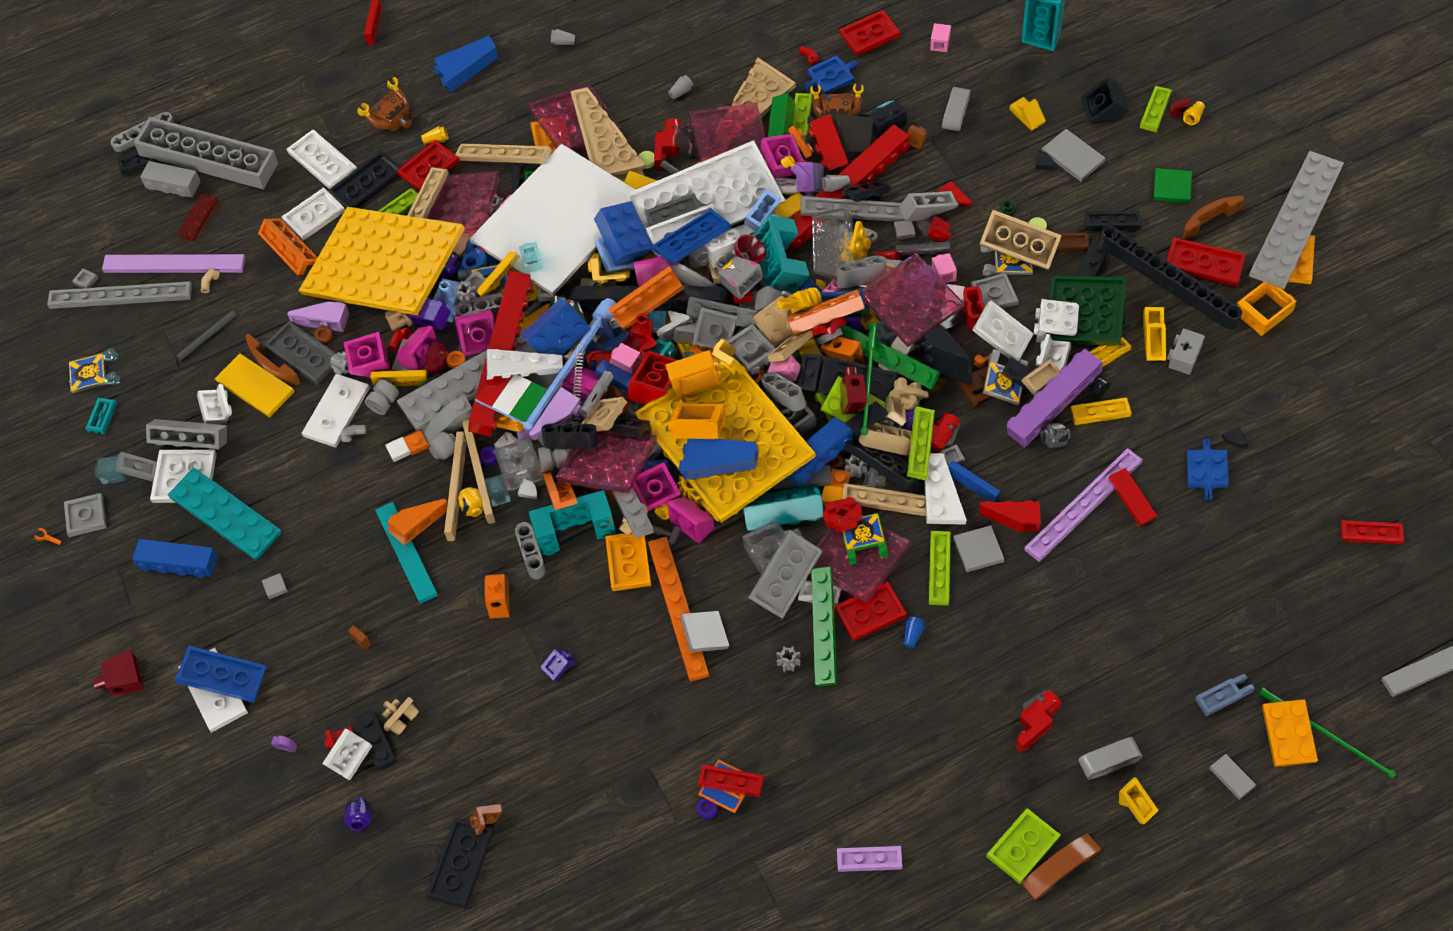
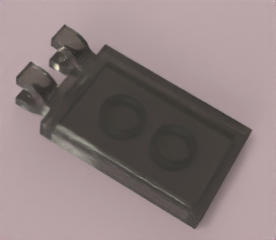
(853, 131)

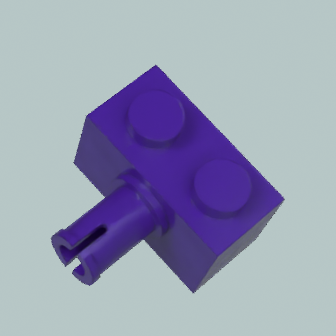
(431, 314)

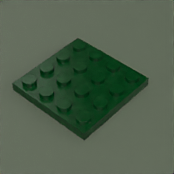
(1100, 307)

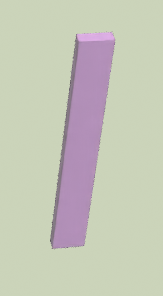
(173, 263)
(1080, 507)

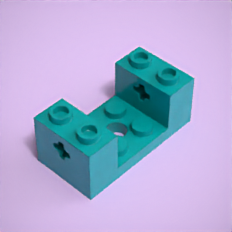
(777, 270)
(589, 507)

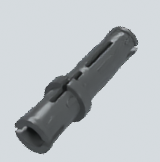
(923, 248)

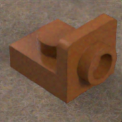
(485, 815)

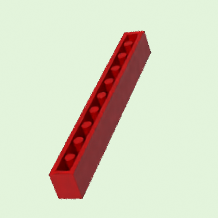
(861, 170)
(503, 338)

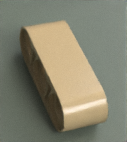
(887, 439)

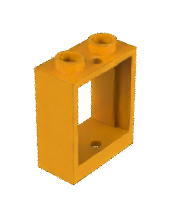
(1256, 319)
(694, 374)
(697, 421)

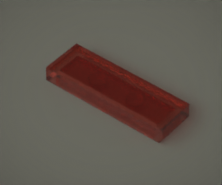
(197, 217)

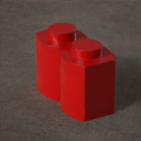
(973, 305)

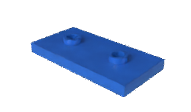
(691, 237)
(221, 674)

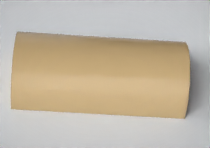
(1020, 239)

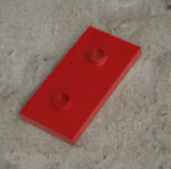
(1206, 261)

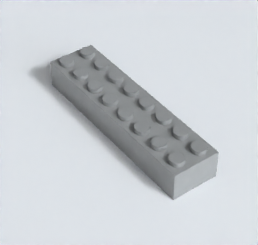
(206, 152)

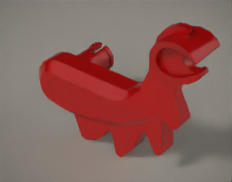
(640, 340)

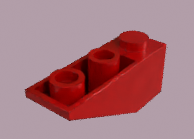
(1015, 515)

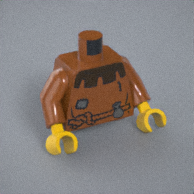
(837, 103)
(390, 111)

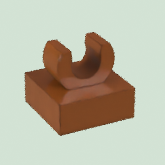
(917, 136)

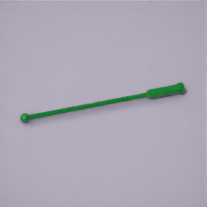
(871, 347)
(1273, 699)

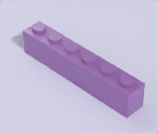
(1054, 397)

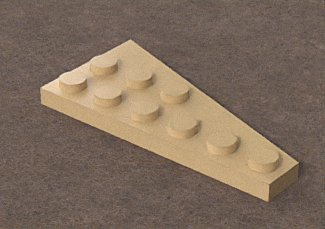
(762, 85)
(602, 138)

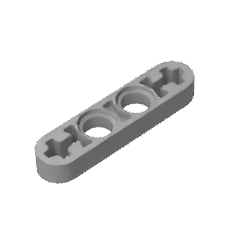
(134, 130)

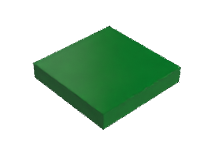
(1172, 185)

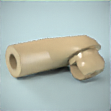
(206, 279)

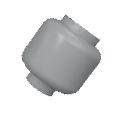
(442, 445)

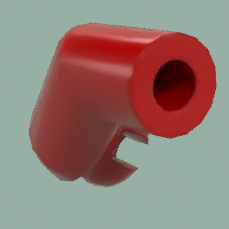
(811, 55)
(893, 255)
(397, 338)

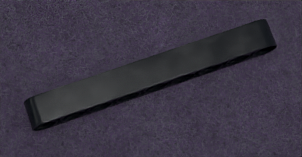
(1170, 277)
(591, 296)

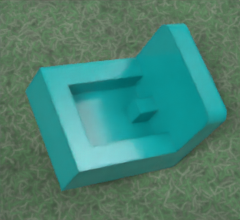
(666, 349)

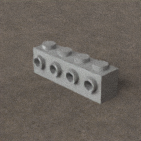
(186, 434)

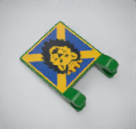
(865, 535)

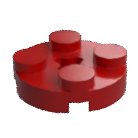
(829, 327)
(846, 506)

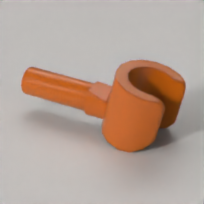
(980, 362)
(47, 537)

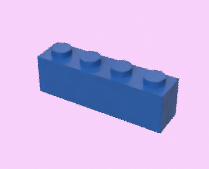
(826, 445)
(175, 558)

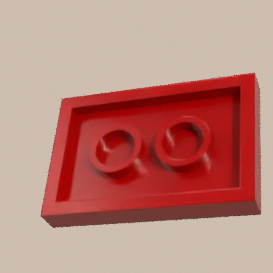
(869, 33)
(418, 167)
(865, 618)

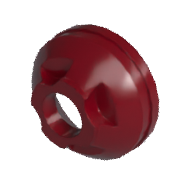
(751, 246)
(436, 357)

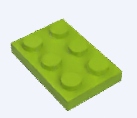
(832, 403)
(1023, 846)

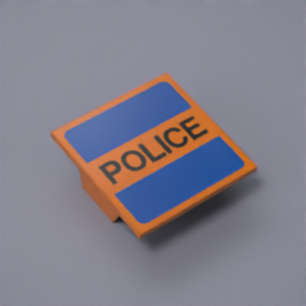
(722, 798)

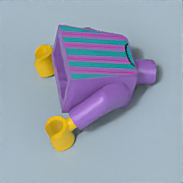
(808, 175)

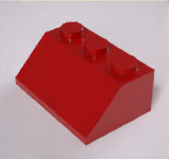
(650, 378)

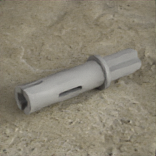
(599, 389)

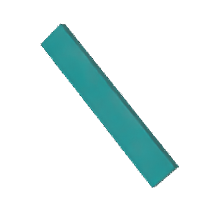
(408, 558)

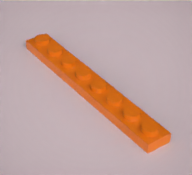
(676, 605)

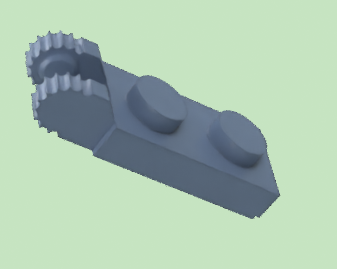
(1223, 695)

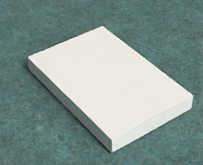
(313, 214)
(1002, 331)

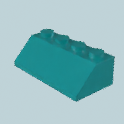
(784, 507)

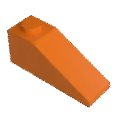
(414, 520)

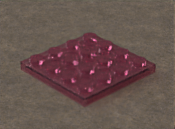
(559, 118)
(726, 128)
(466, 200)
(912, 299)
(611, 464)
(870, 571)

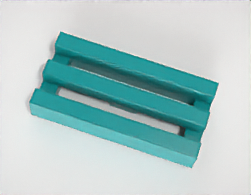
(104, 415)

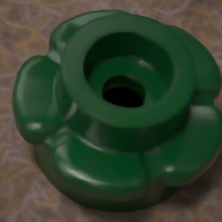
(1007, 207)

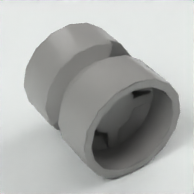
(383, 395)
(551, 458)

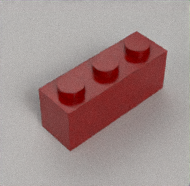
(828, 144)

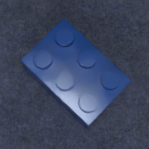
(623, 233)
(556, 329)

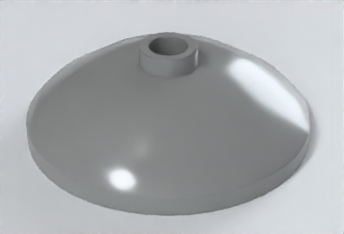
(689, 277)

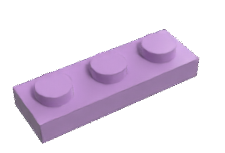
(869, 858)

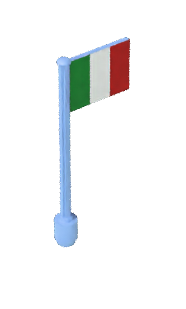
(526, 400)

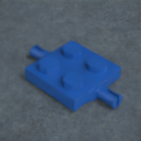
(831, 75)
(1207, 469)

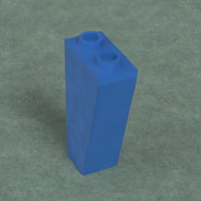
(465, 62)
(717, 457)

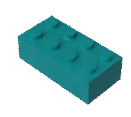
(1043, 23)

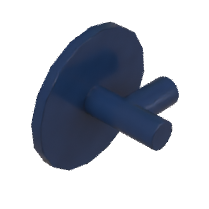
(611, 337)

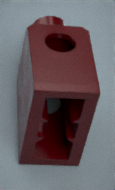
(852, 392)
(120, 674)

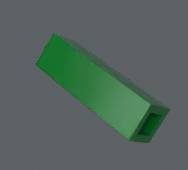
(781, 115)

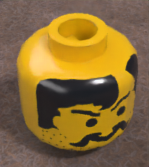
(470, 502)

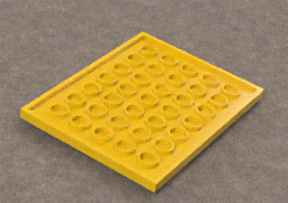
(382, 260)
(748, 418)

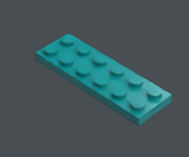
(224, 513)

